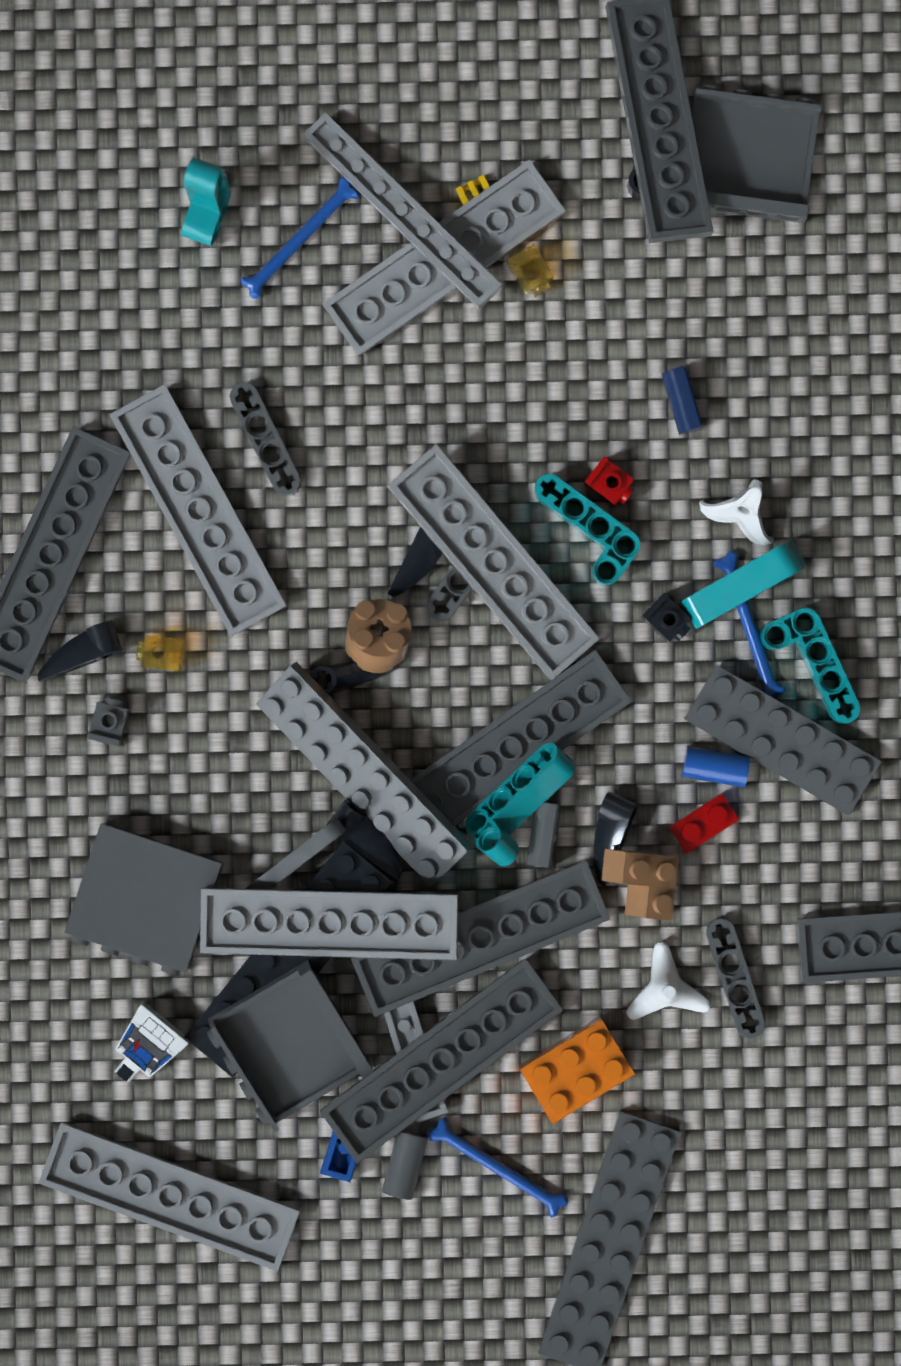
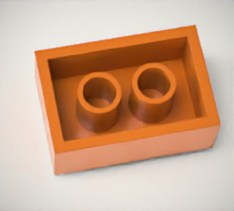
(576, 1070)

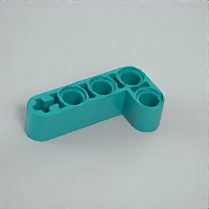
(208, 197)
(583, 524)
(743, 583)
(816, 668)
(516, 800)

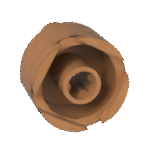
(378, 635)

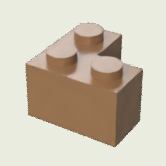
(649, 880)

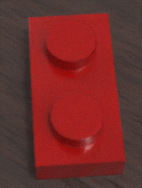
(703, 823)

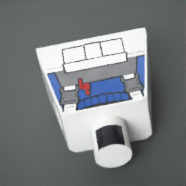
(148, 1044)

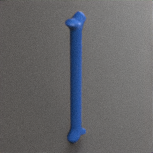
(256, 283)
(770, 686)
(552, 1201)

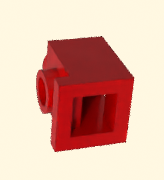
(597, 482)

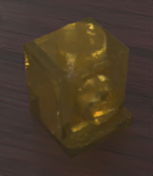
(530, 260)
(173, 654)

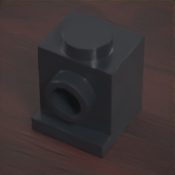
(655, 615)

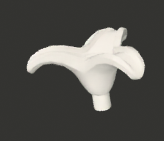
(744, 511)
(666, 988)

